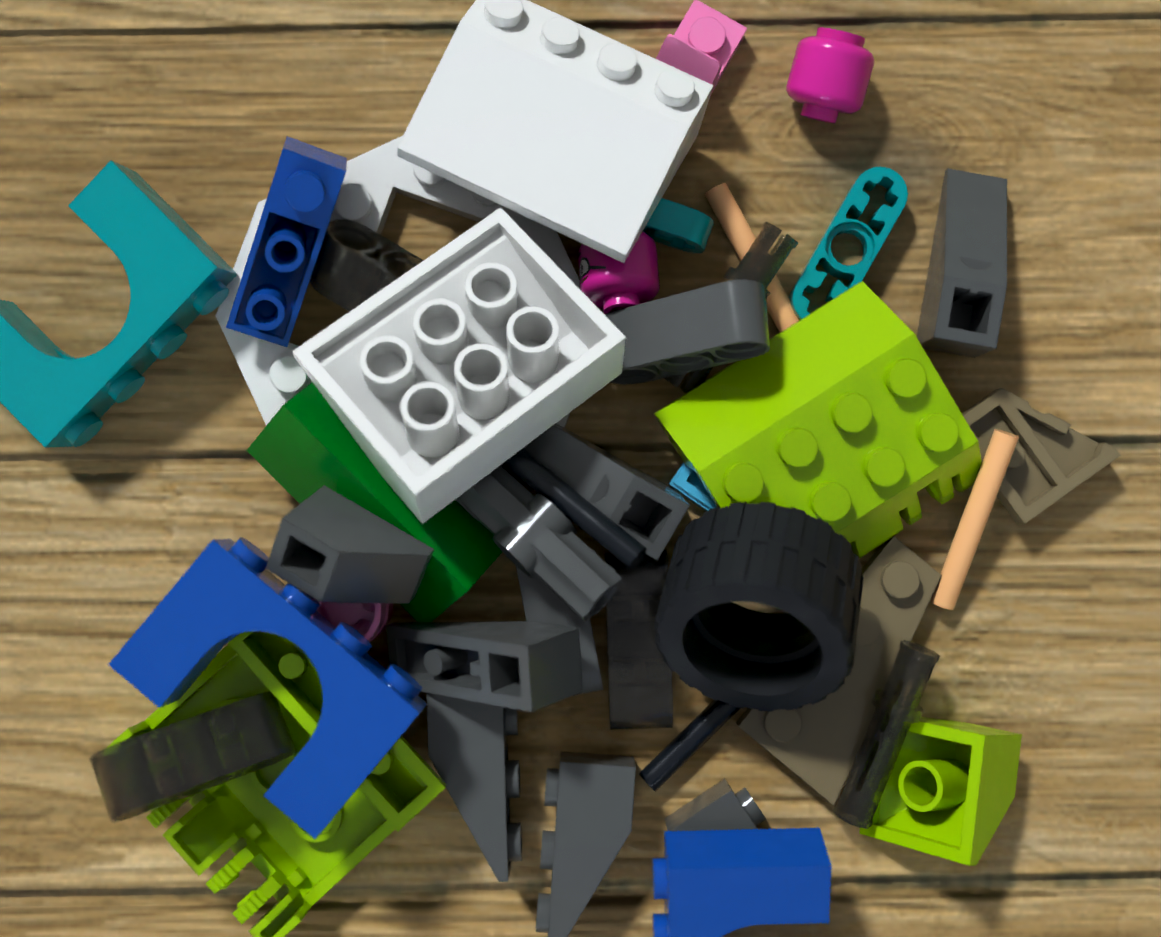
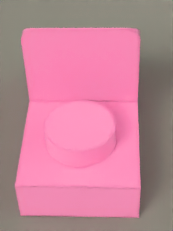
(703, 43)

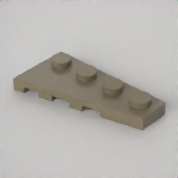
(825, 736)

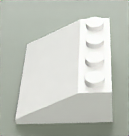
(556, 122)
(462, 362)

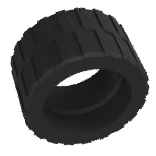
(772, 560)

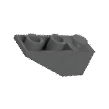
(966, 267)
(619, 490)
(472, 759)
(591, 827)

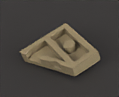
(1046, 459)

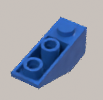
(287, 241)

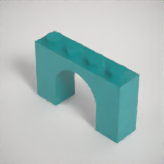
(170, 283)

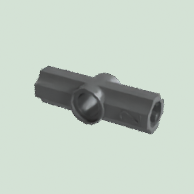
(541, 542)

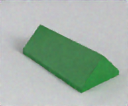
(312, 448)

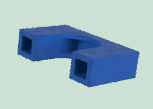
(234, 594)
(740, 880)

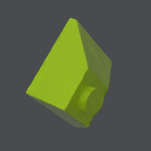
(948, 789)

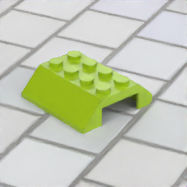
(830, 423)
(242, 819)

